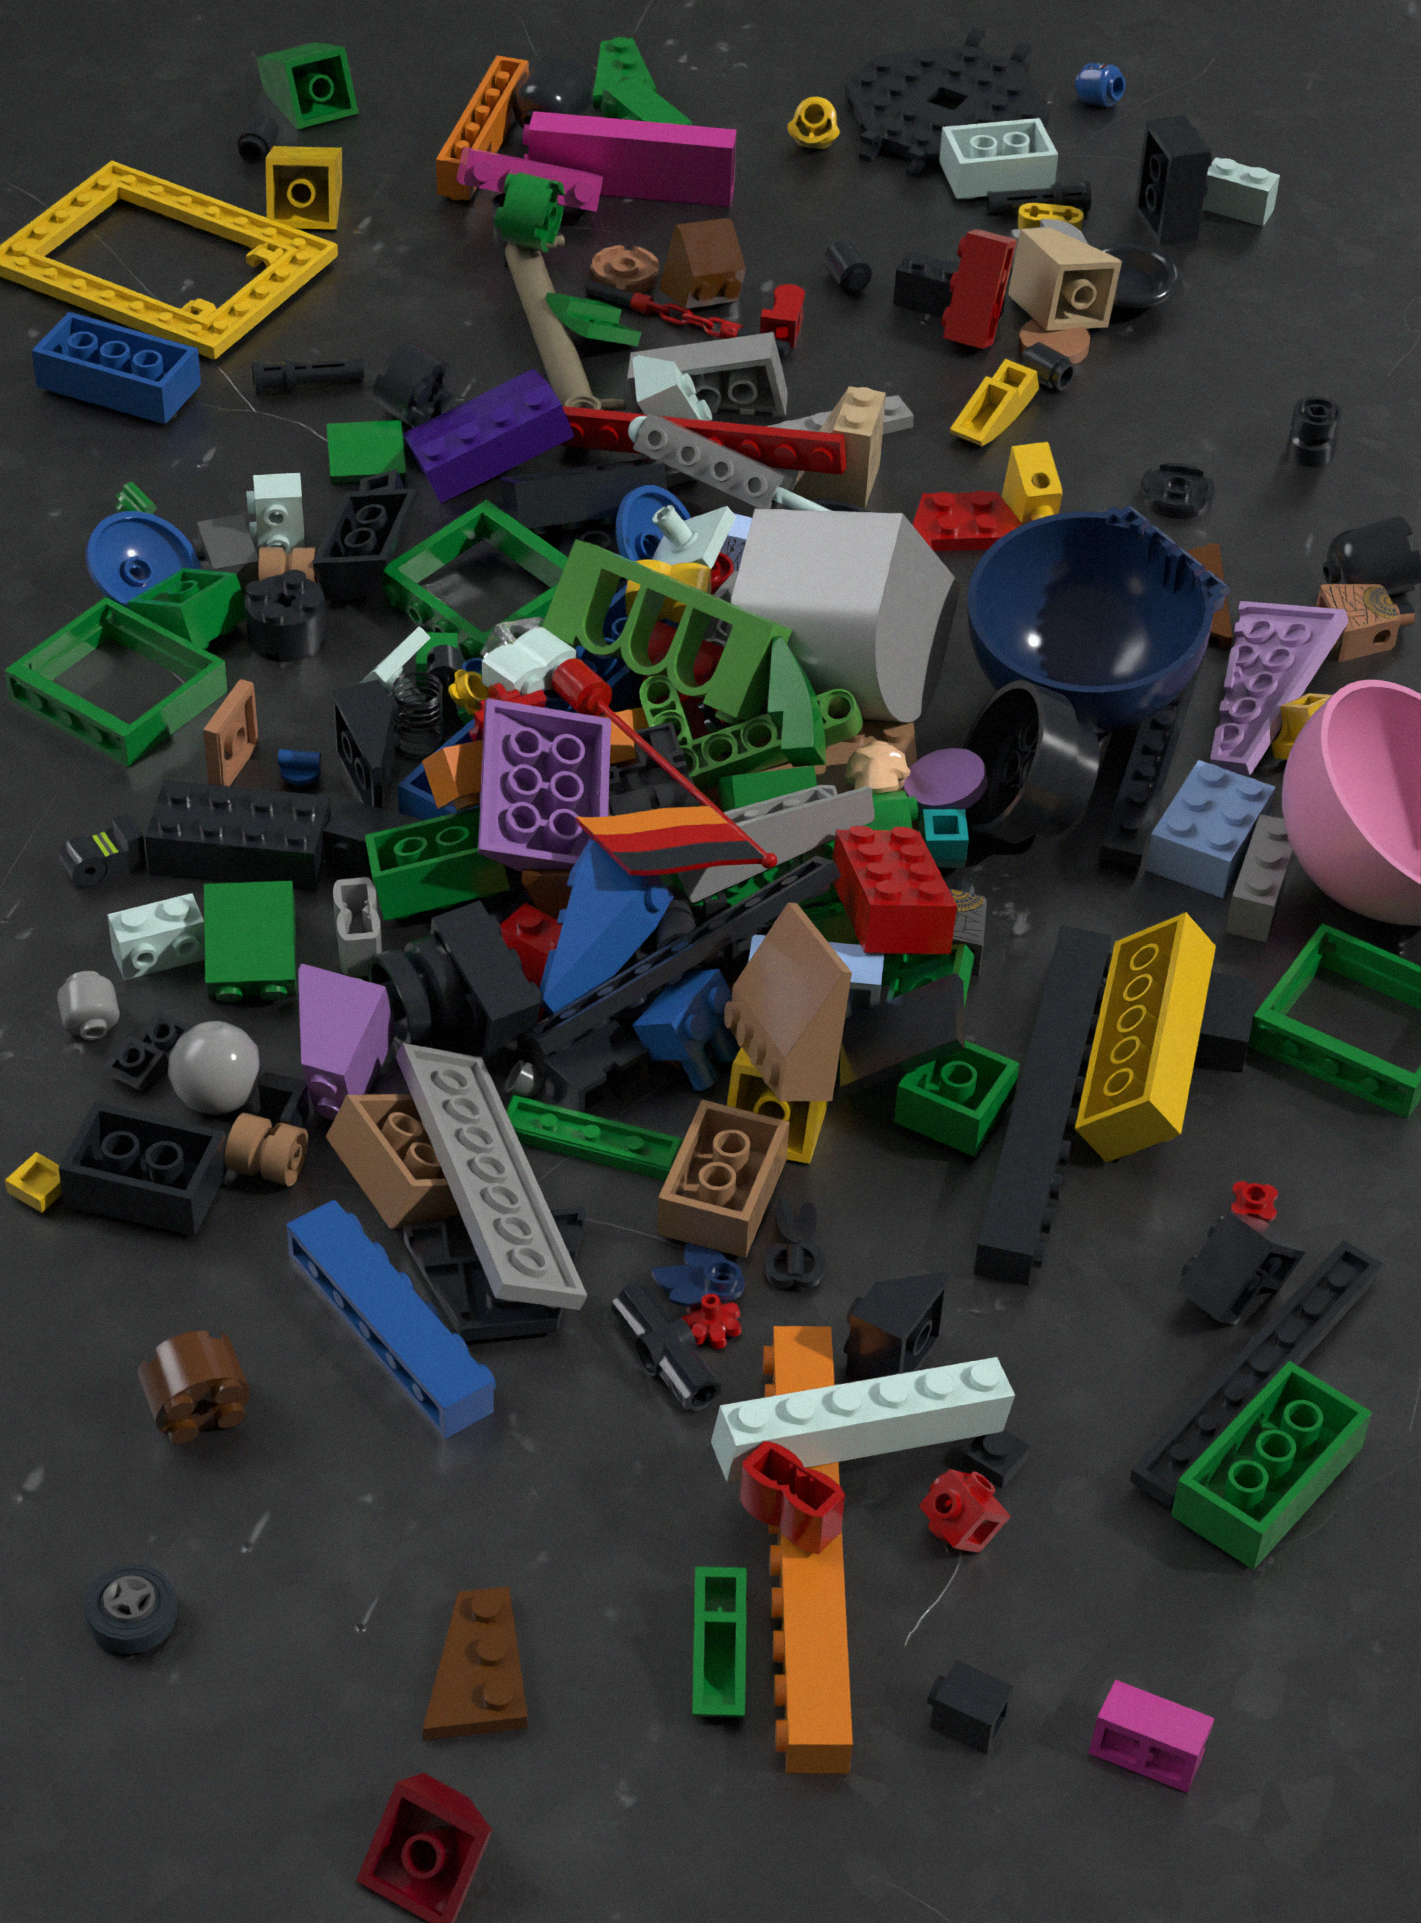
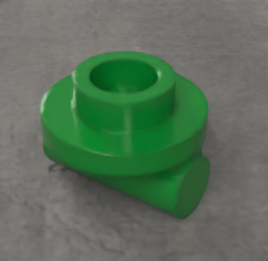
(133, 499)

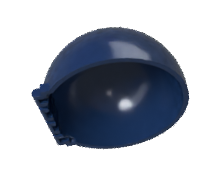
(1093, 613)

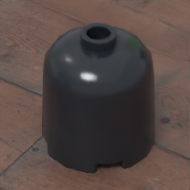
(553, 88)
(1375, 555)

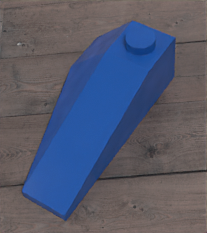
(601, 927)

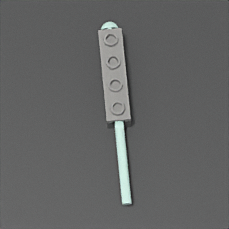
(715, 464)

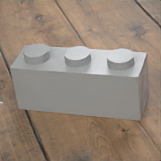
(1261, 881)

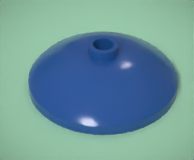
(635, 532)
(139, 547)

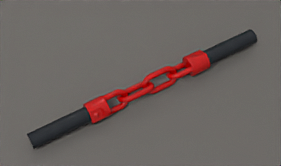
(646, 304)

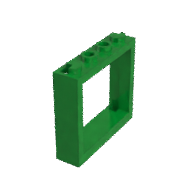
(479, 523)
(32, 686)
(1325, 1055)

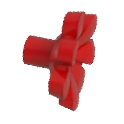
(713, 1321)

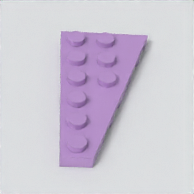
(1269, 666)

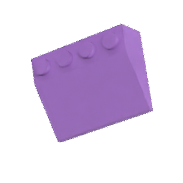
(536, 780)

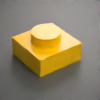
(35, 1182)

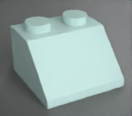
(665, 391)

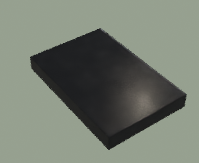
(902, 1034)

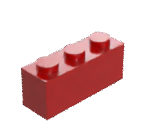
(978, 288)

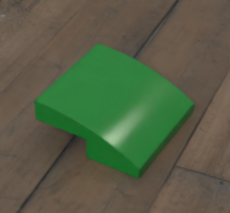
(592, 319)
(364, 450)

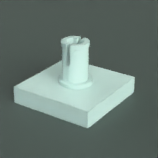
(693, 539)
(391, 667)

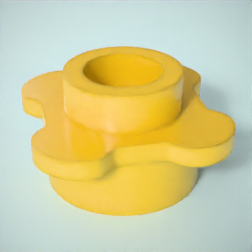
(468, 690)

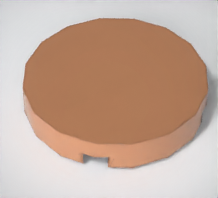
(625, 269)
(1069, 342)

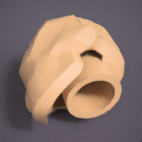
(877, 767)

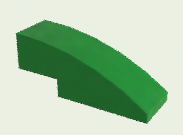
(795, 709)
(719, 1642)

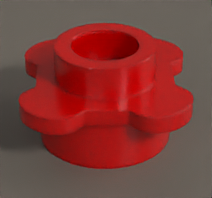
(1255, 1200)

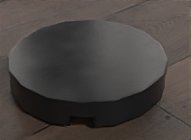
(1177, 491)

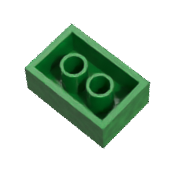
(432, 865)

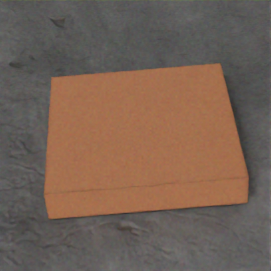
(231, 735)

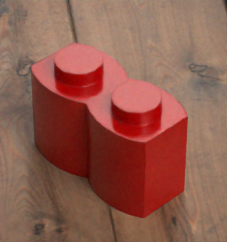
(795, 1498)

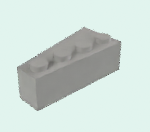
(729, 373)

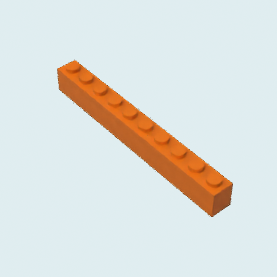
(810, 1594)

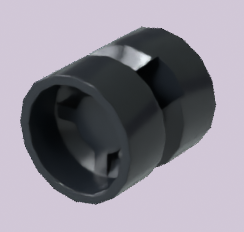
(1314, 431)

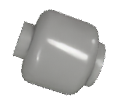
(88, 1004)

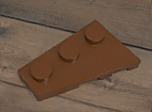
(479, 1670)

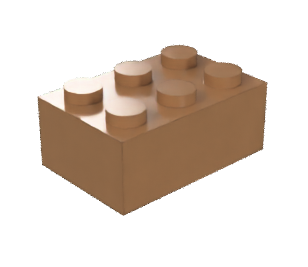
(723, 1178)

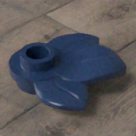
(702, 1274)

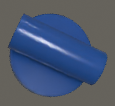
(299, 766)

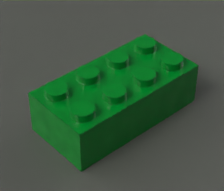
(1270, 1464)

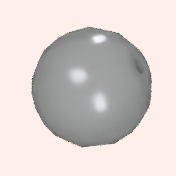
(215, 1068)

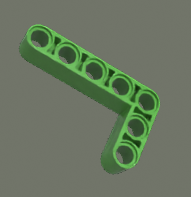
(741, 737)

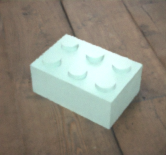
(997, 157)

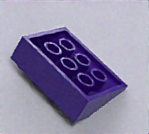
(488, 435)

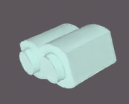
(526, 662)

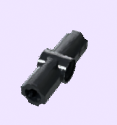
(666, 1347)

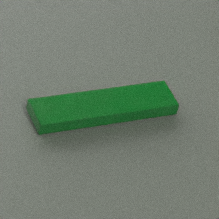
(593, 1138)

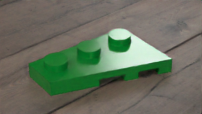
(617, 62)

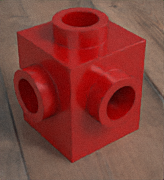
(963, 1510)

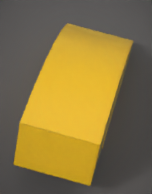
(996, 403)

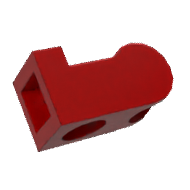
(786, 315)

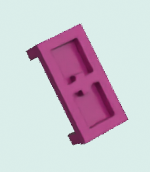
(1150, 1735)

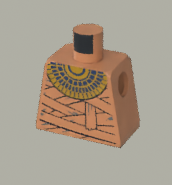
(1371, 618)

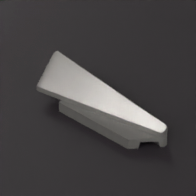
(787, 828)

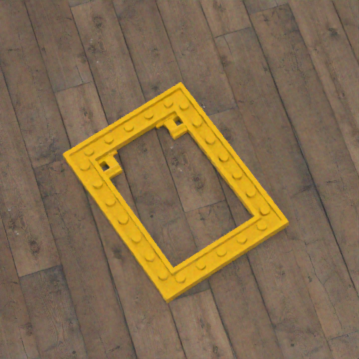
(288, 253)

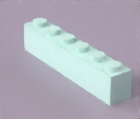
(868, 1416)

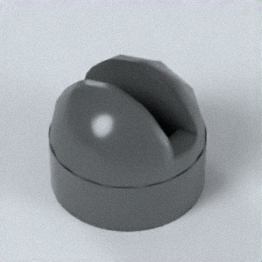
(524, 1080)

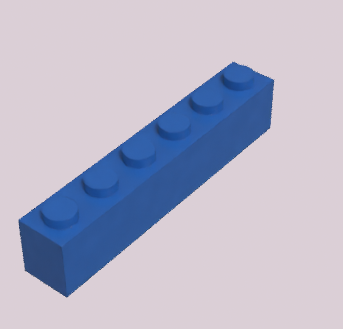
(391, 1318)

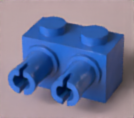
(686, 1019)

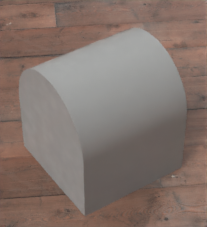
(861, 603)

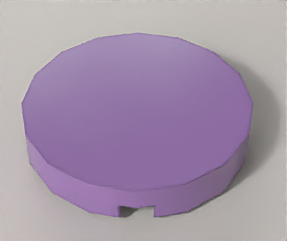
(947, 779)

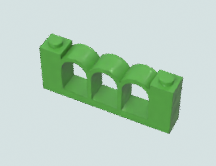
(584, 600)

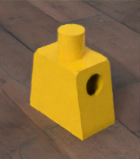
(1037, 497)

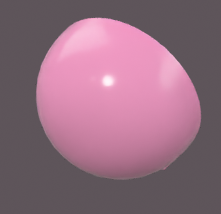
(1358, 800)

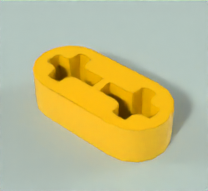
(1032, 213)

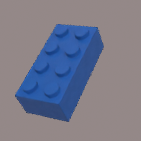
(116, 367)

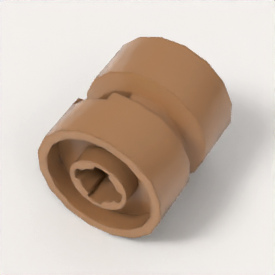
(275, 562)
(259, 1147)

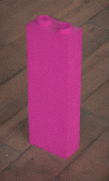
(639, 156)

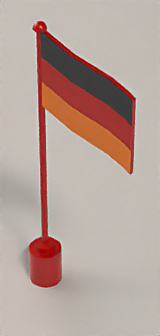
(661, 838)

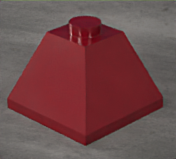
(426, 1849)

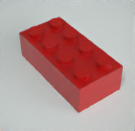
(893, 891)

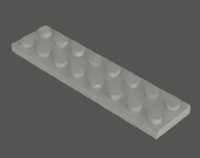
(490, 1178)

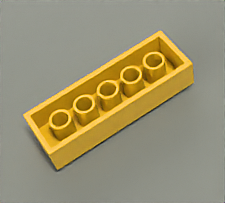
(1146, 1038)

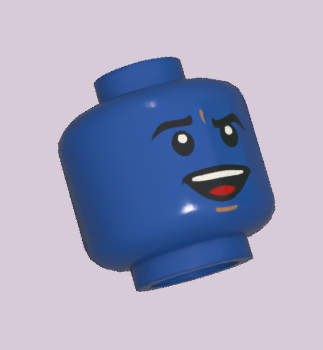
(1100, 84)

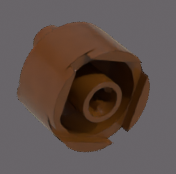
(194, 1385)

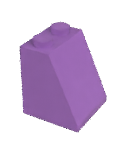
(342, 1035)

